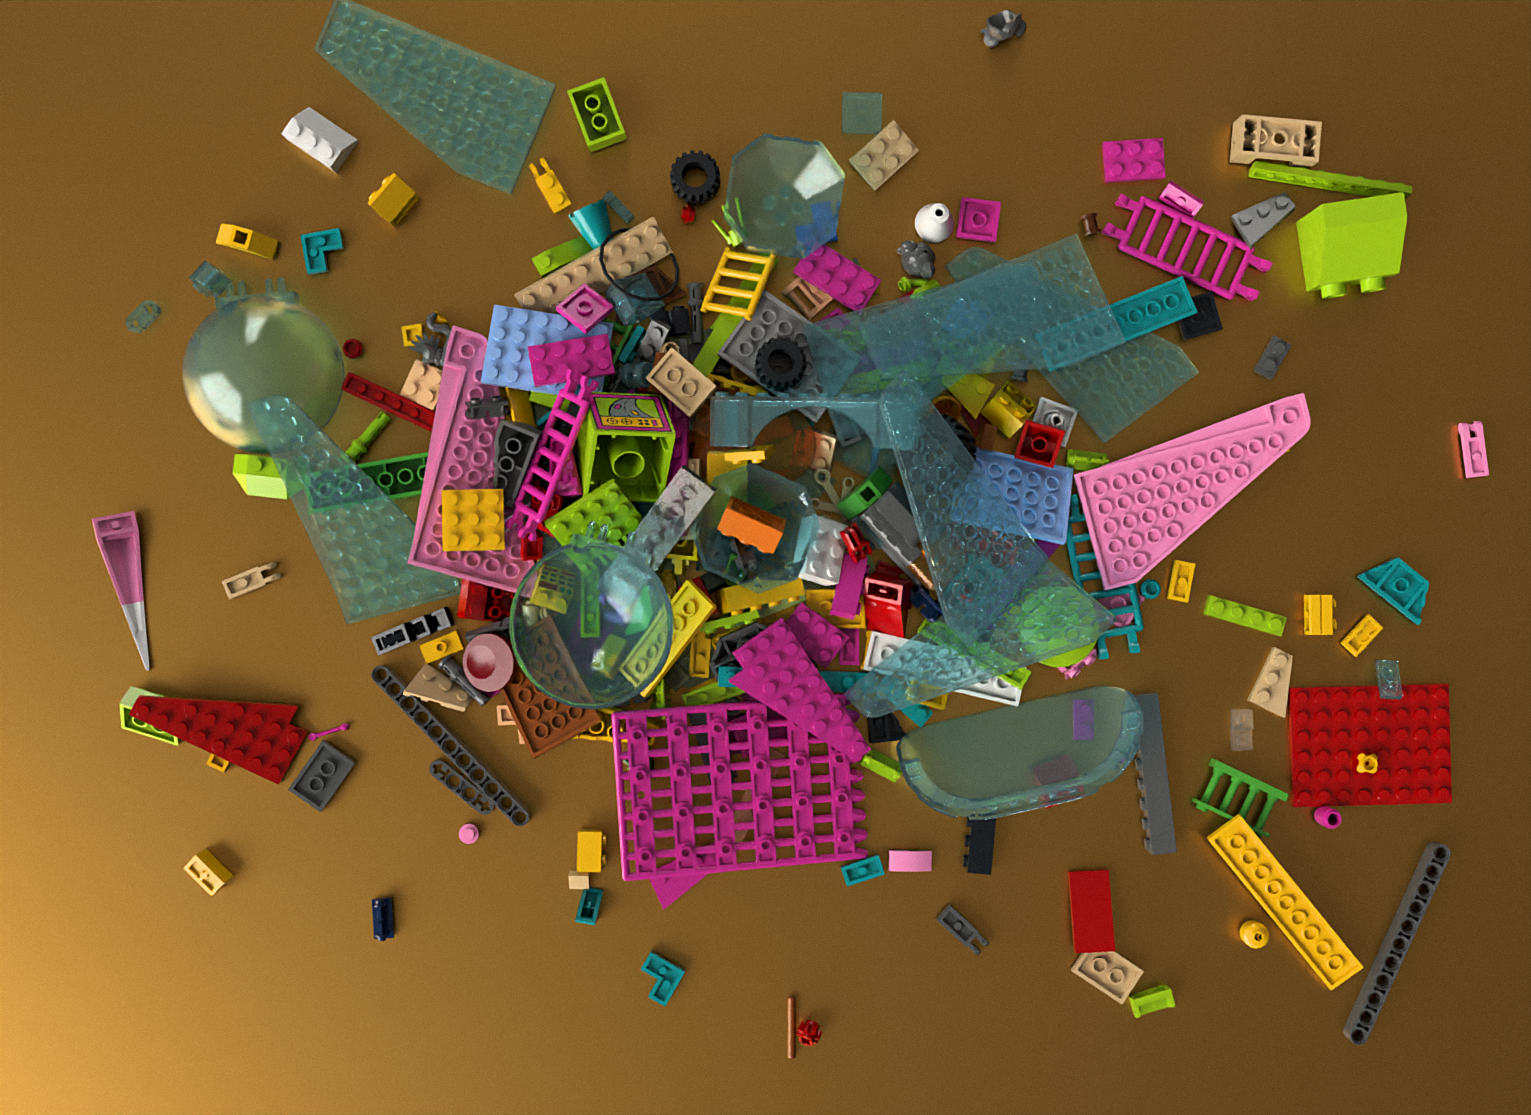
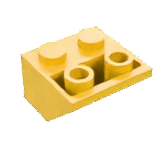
(393, 199)
(1008, 409)

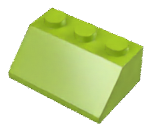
(138, 726)

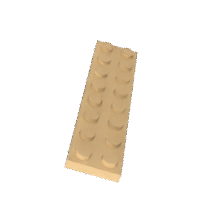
(621, 257)

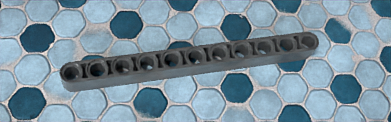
(461, 748)
(1399, 952)

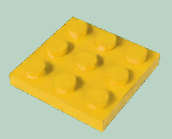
(473, 520)

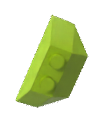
(259, 476)

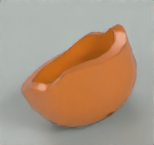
(942, 404)

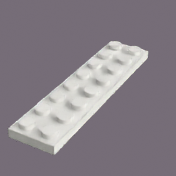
(994, 688)

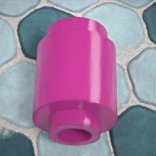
(1327, 817)

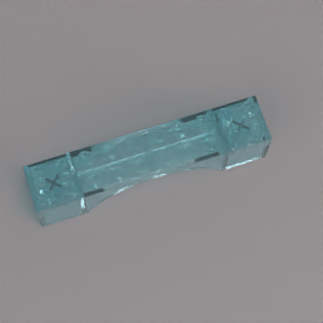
(742, 417)

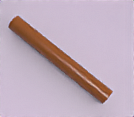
(791, 1027)

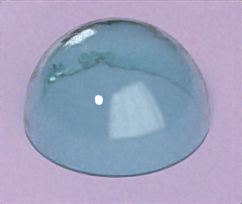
(259, 350)
(592, 621)

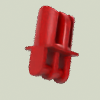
(855, 542)

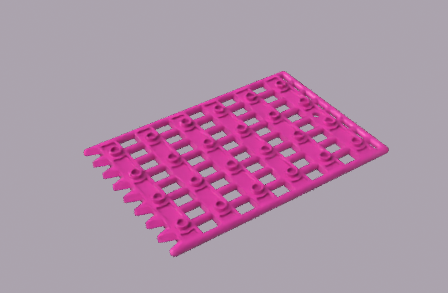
(721, 788)

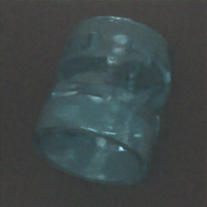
(635, 374)

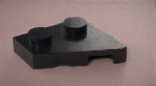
(884, 728)

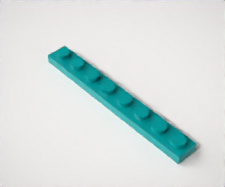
(836, 680)

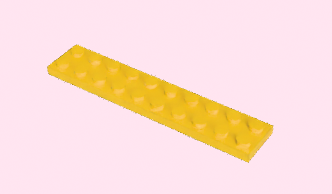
(1284, 902)

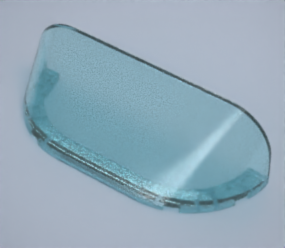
(1023, 753)

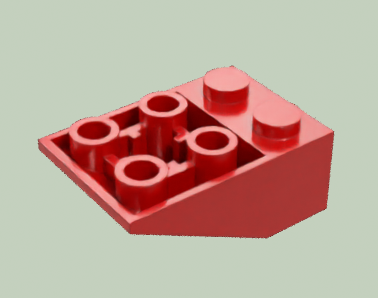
(483, 602)
(887, 604)

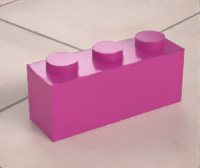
(850, 588)

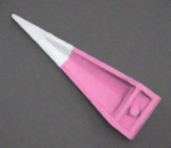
(120, 548)

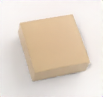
(578, 880)

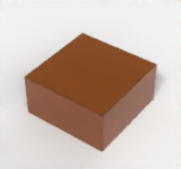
(985, 435)

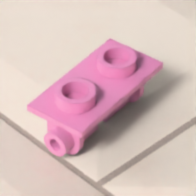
(1073, 670)

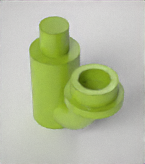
(906, 284)

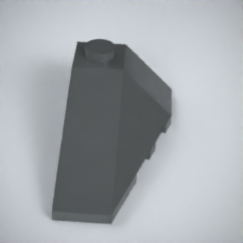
(514, 450)

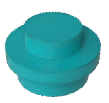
(1150, 589)

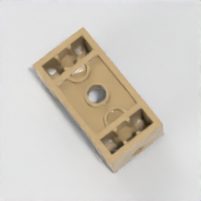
(1255, 139)

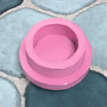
(468, 833)

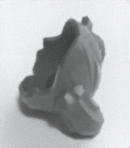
(1003, 26)
(915, 261)

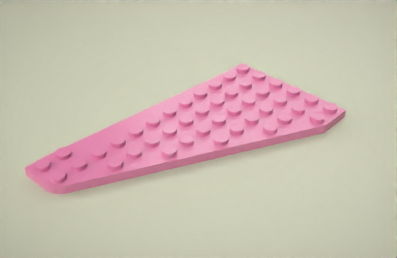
(463, 459)
(1163, 494)

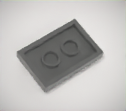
(322, 776)

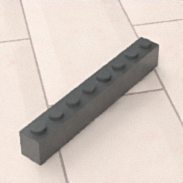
(1154, 779)

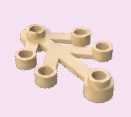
(825, 482)

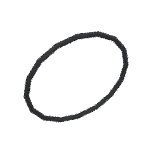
(621, 289)

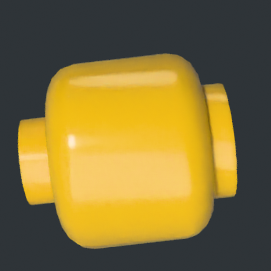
(1254, 934)

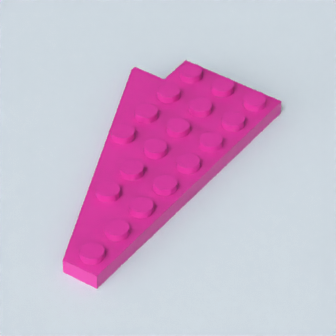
(789, 683)

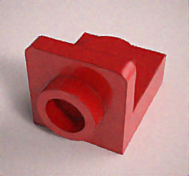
(531, 550)

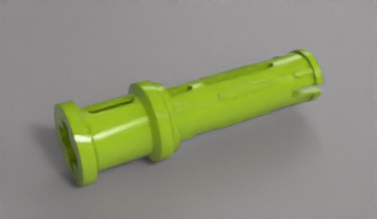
(360, 445)

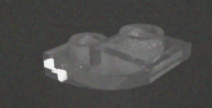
(1240, 730)

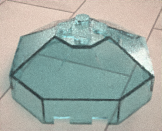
(784, 196)
(774, 495)

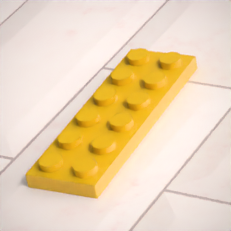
(690, 613)

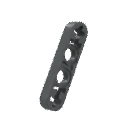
(463, 785)

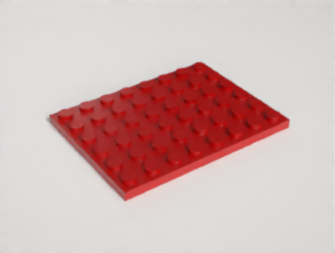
(1340, 722)

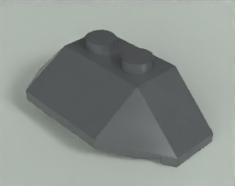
(728, 643)

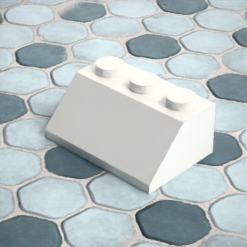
(320, 138)

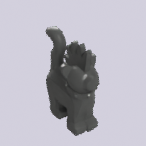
(430, 348)

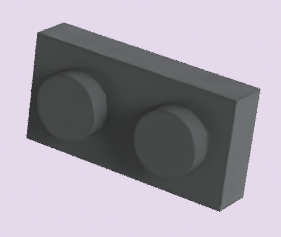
(1272, 357)

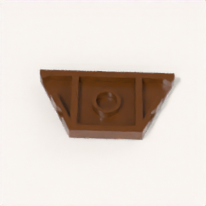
(662, 284)

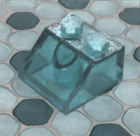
(629, 309)

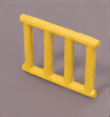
(753, 295)

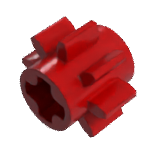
(809, 1033)

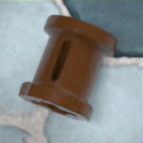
(1090, 224)

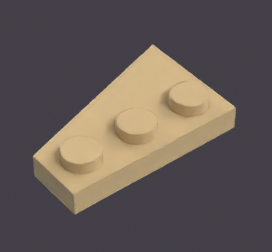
(1273, 683)
(437, 687)

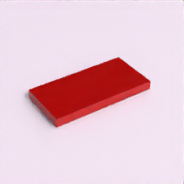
(1091, 911)

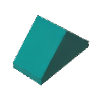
(589, 906)

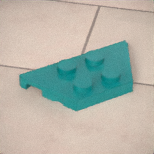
(1399, 587)

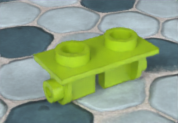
(1085, 460)
(882, 765)

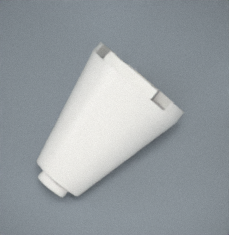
(934, 223)

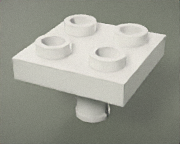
(1055, 415)

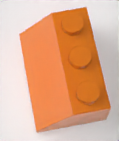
(751, 525)

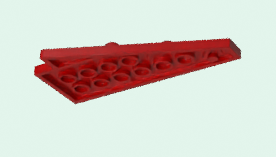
(240, 732)

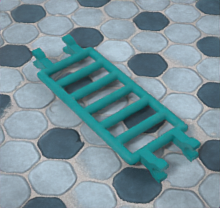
(1079, 578)

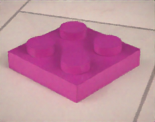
(978, 219)
(585, 308)

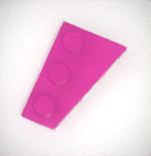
(569, 483)

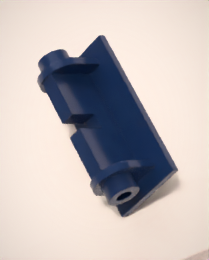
(931, 607)
(382, 918)

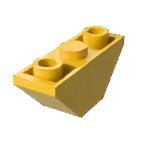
(247, 241)

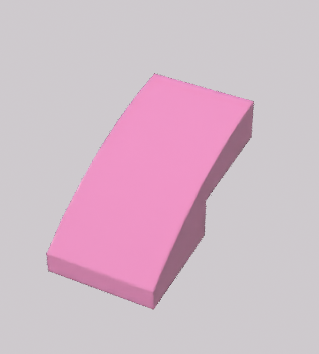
(910, 860)

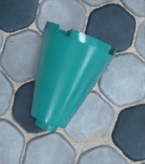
(593, 223)

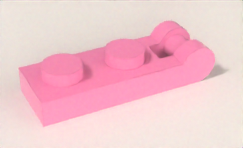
(1473, 449)

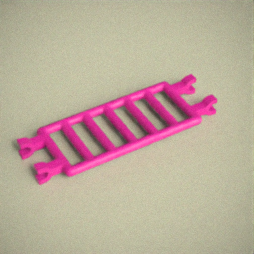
(1248, 259)
(577, 422)

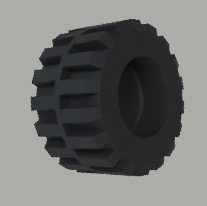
(689, 162)
(785, 347)

